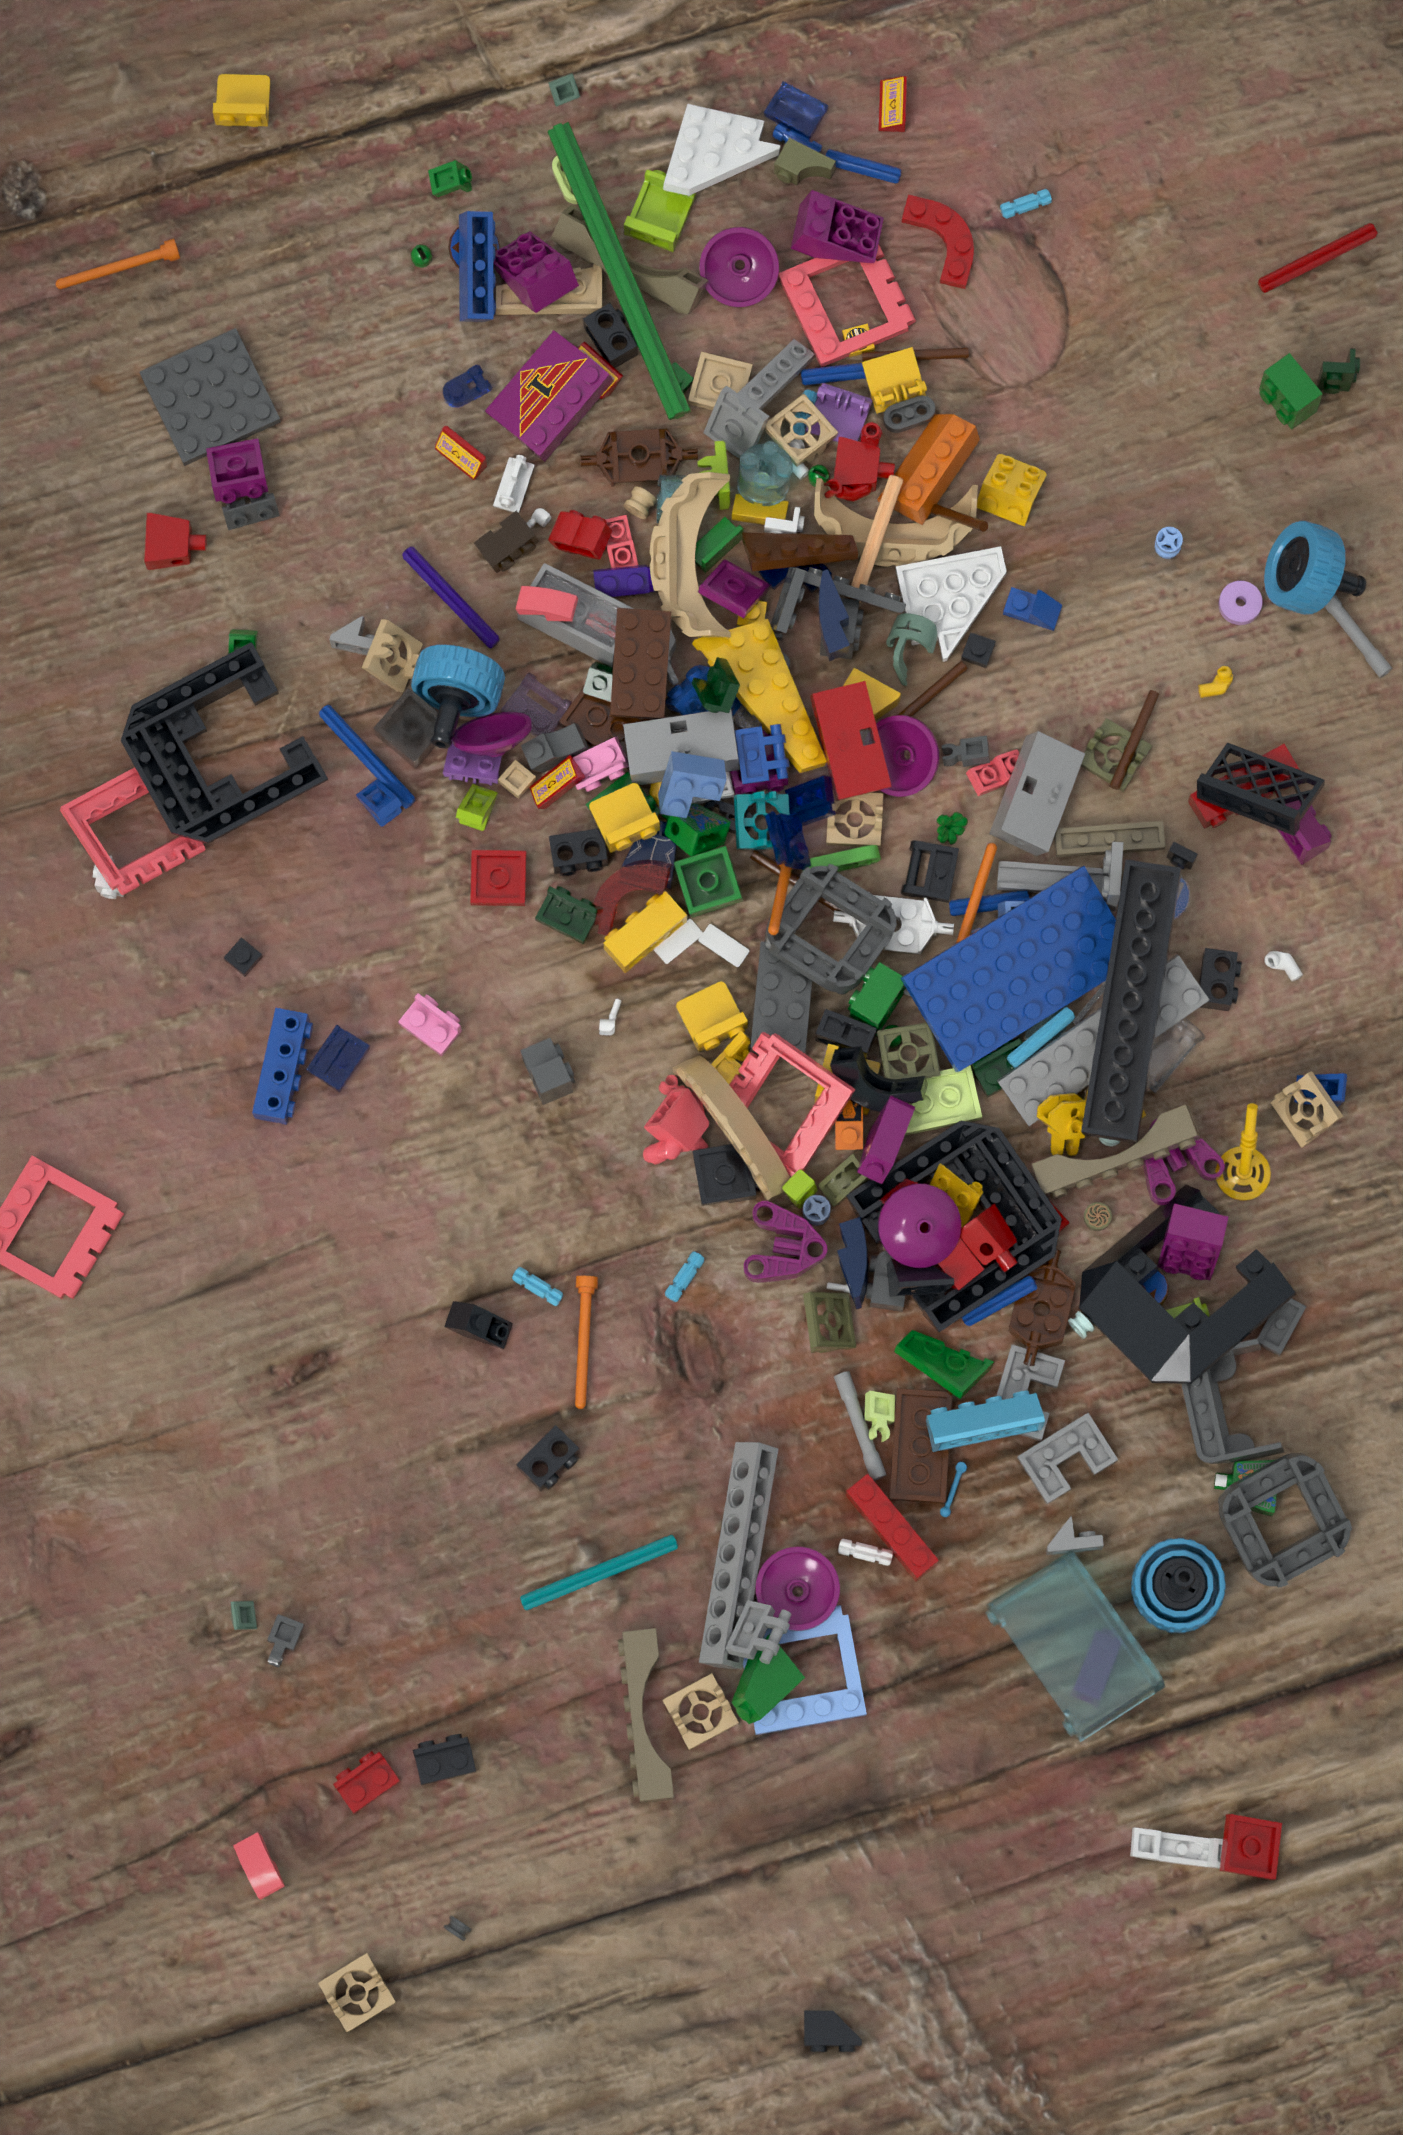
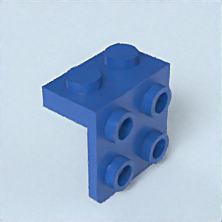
(684, 698)

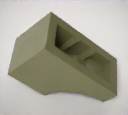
(801, 162)
(843, 1180)

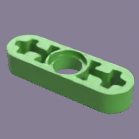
(849, 859)

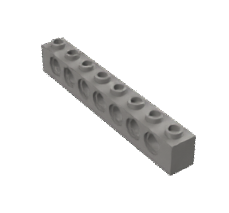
(738, 1549)

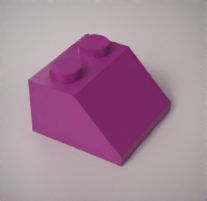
(1310, 838)

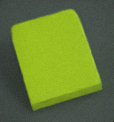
(799, 1188)

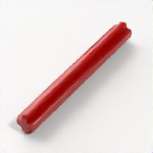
(1317, 257)

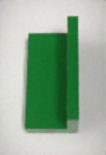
(717, 544)

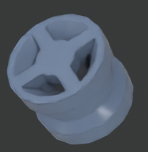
(814, 1205)

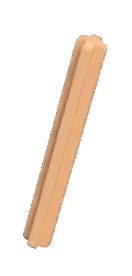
(877, 531)

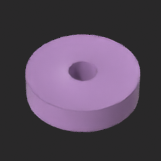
(1240, 614)

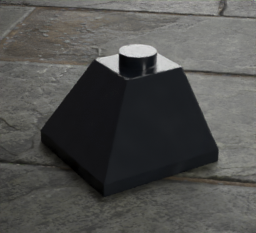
(916, 1281)

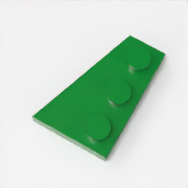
(946, 1366)

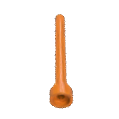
(167, 251)
(977, 892)
(779, 901)
(586, 1287)

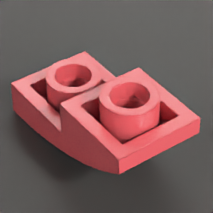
(620, 544)
(548, 602)
(993, 774)
(259, 1866)

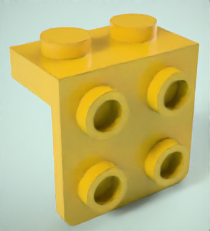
(242, 100)
(1010, 489)
(624, 817)
(711, 1016)

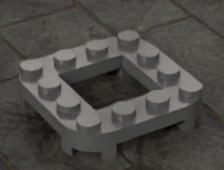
(852, 899)
(1301, 1555)

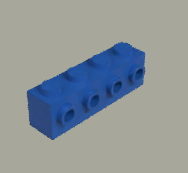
(476, 266)
(281, 1066)

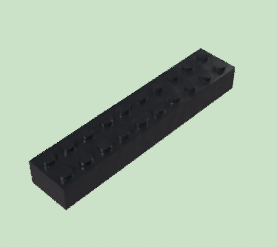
(1131, 1001)

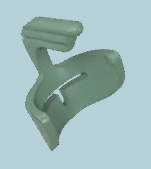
(926, 638)

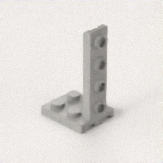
(739, 415)
(1037, 877)

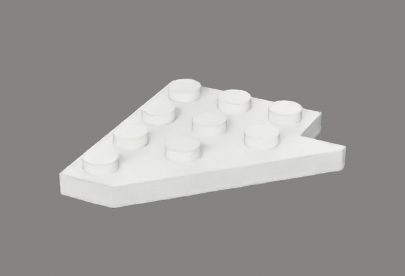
(713, 148)
(951, 591)

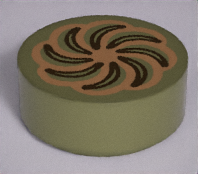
(1097, 1216)

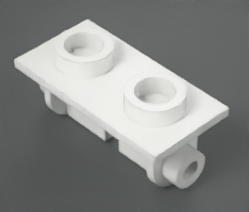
(514, 484)

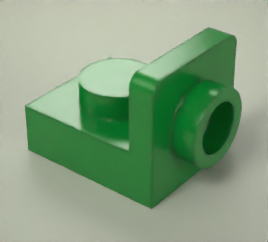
(450, 178)

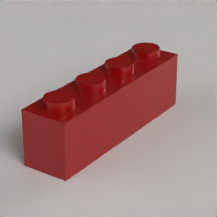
(1215, 816)
(891, 1527)

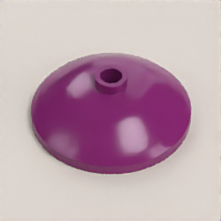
(735, 285)
(492, 733)
(902, 734)
(901, 1222)
(799, 1569)

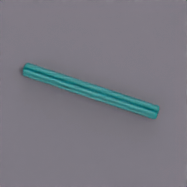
(599, 1572)

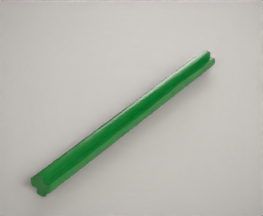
(619, 271)

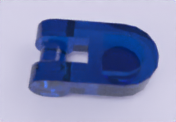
(456, 391)

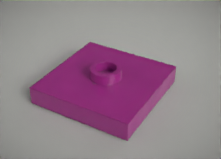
(734, 588)

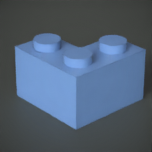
(688, 778)

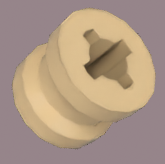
(640, 502)

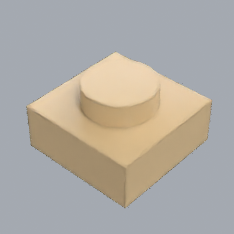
(517, 779)

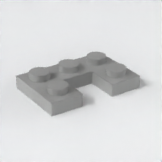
(1018, 1376)
(1077, 1437)

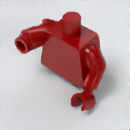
(858, 466)

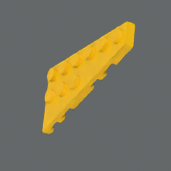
(767, 688)

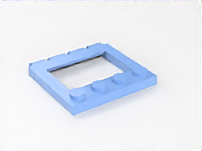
(824, 1706)

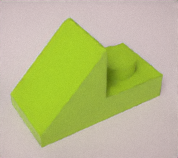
(476, 807)

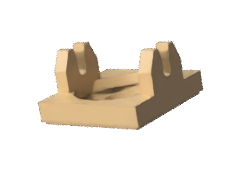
(803, 405)
(381, 647)
(835, 838)
(1331, 1112)
(727, 1719)
(383, 2002)

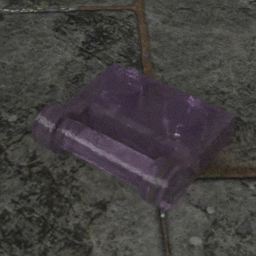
(541, 718)

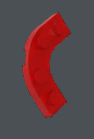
(951, 229)

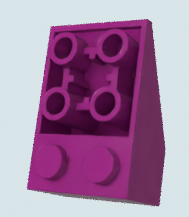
(836, 230)
(534, 271)
(1192, 1242)

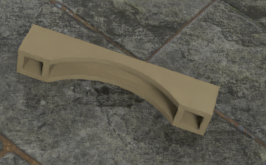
(675, 287)
(1170, 1131)
(641, 1656)

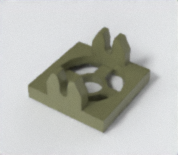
(1108, 729)
(885, 1038)
(842, 1315)

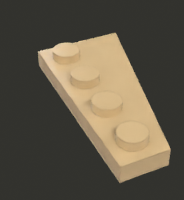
(581, 300)

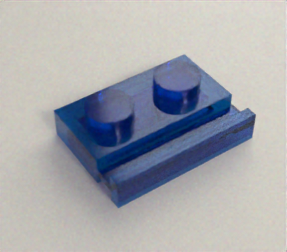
(796, 110)
(811, 800)
(788, 840)
(338, 1058)

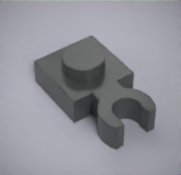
(971, 752)

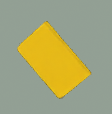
(756, 513)

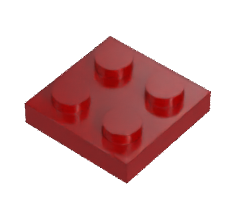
(498, 878)
(1250, 1847)

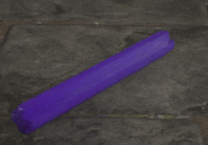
(450, 597)

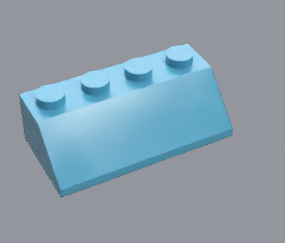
(985, 1421)

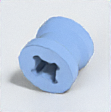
(1171, 537)

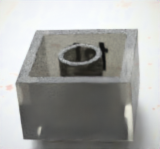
(408, 728)

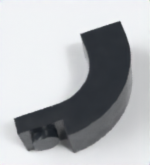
(872, 1089)

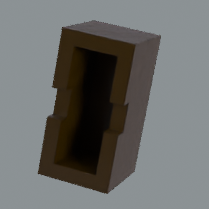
(508, 543)

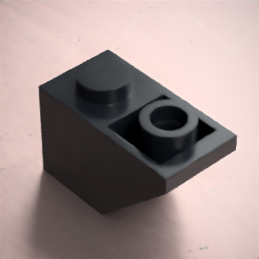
(478, 1324)
(826, 2030)

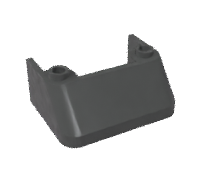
(1208, 1418)

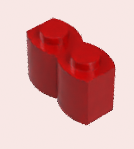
(580, 534)

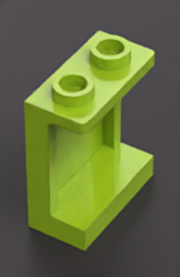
(658, 214)

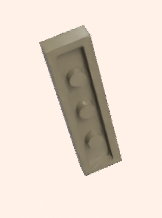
(1099, 838)

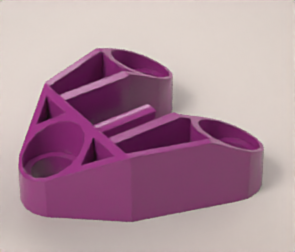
(1158, 1174)
(788, 1224)

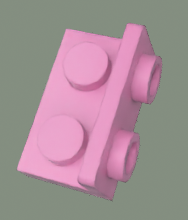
(601, 762)
(431, 1024)

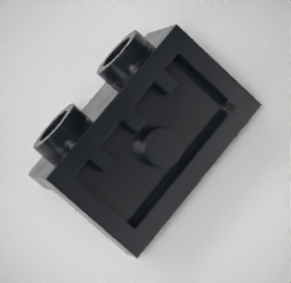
(444, 1759)

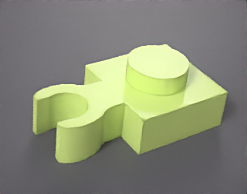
(881, 1411)

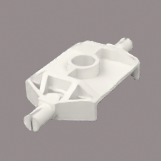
(916, 922)

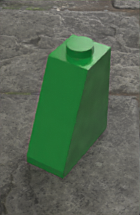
(764, 1685)

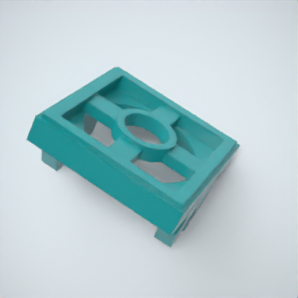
(741, 803)

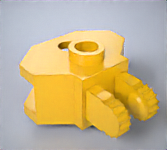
(1063, 1121)

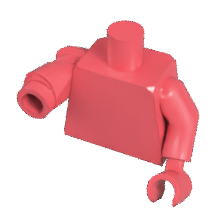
(676, 1123)

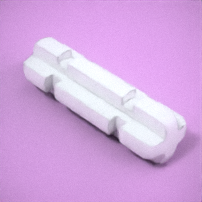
(865, 1552)

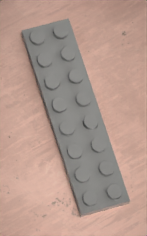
(1067, 1061)

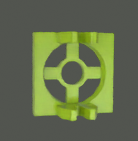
(718, 465)

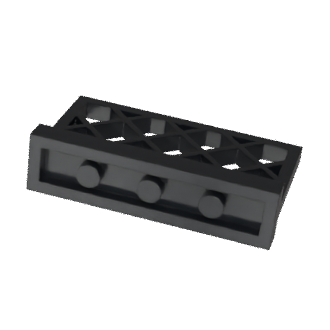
(1250, 802)

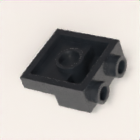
(723, 1176)

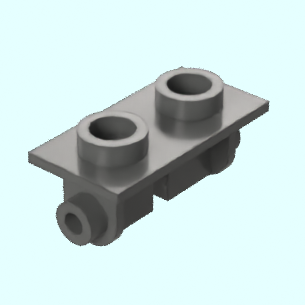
(241, 514)

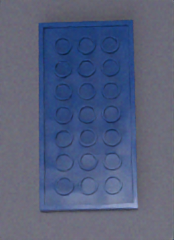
(1015, 969)

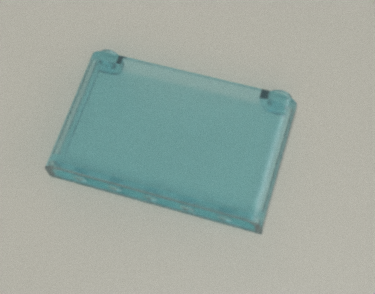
(1076, 1645)

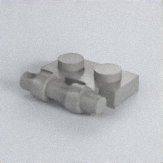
(751, 1628)

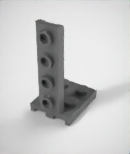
(793, 593)

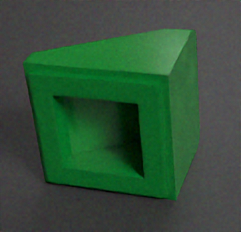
(240, 638)

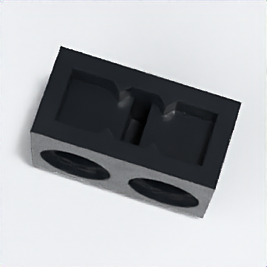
(606, 337)
(577, 844)
(1211, 978)
(845, 1032)
(543, 1454)

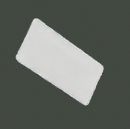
(678, 941)
(723, 945)

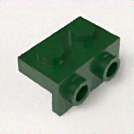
(1339, 375)
(567, 914)

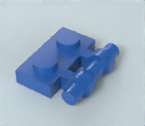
(752, 754)

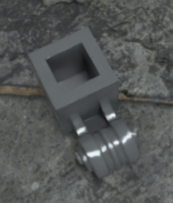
(879, 1289)

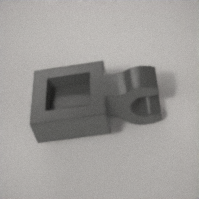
(284, 1636)

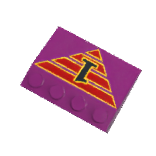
(549, 395)

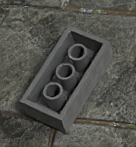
(781, 1001)

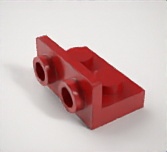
(366, 1781)

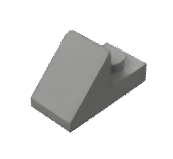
(350, 638)
(1065, 1541)

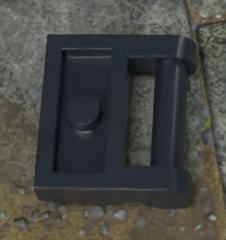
(939, 871)

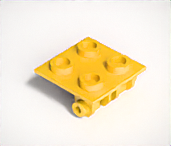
(893, 378)
(963, 1195)

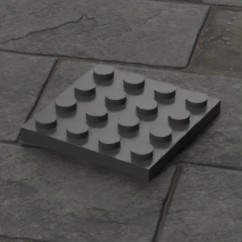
(210, 396)

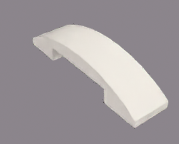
(1176, 1848)

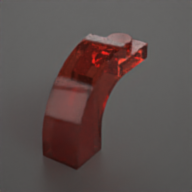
(637, 875)

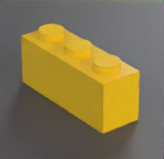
(644, 931)

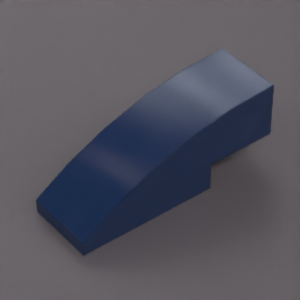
(832, 619)
(854, 1259)

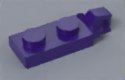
(623, 580)

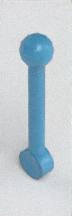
(960, 1469)

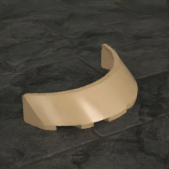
(901, 542)
(674, 554)
(736, 1124)

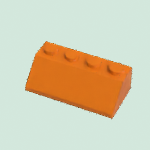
(933, 464)

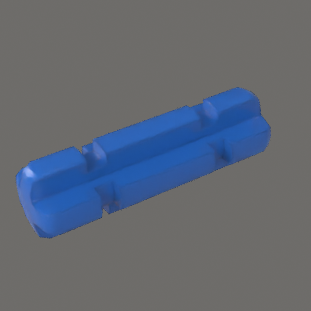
(781, 133)

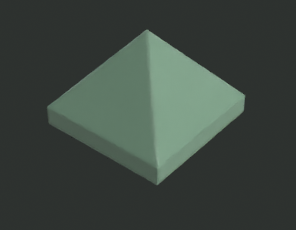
(564, 89)
(243, 1615)

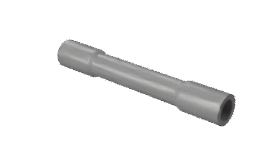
(1371, 654)
(870, 1454)

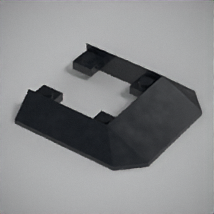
(169, 718)
(986, 1157)
(1153, 1340)

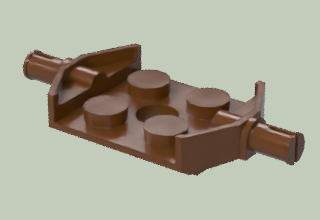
(620, 467)
(1056, 1292)

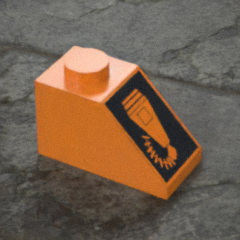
(849, 1127)

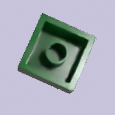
(1290, 391)
(708, 881)
(878, 997)

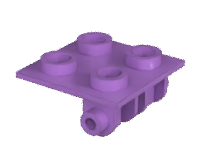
(843, 410)
(467, 765)

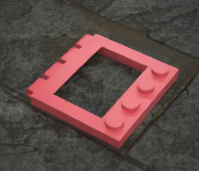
(816, 322)
(105, 800)
(824, 1111)
(91, 1237)

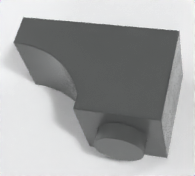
(552, 748)

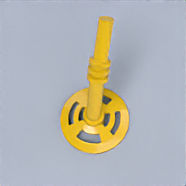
(1246, 1163)

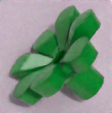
(950, 827)

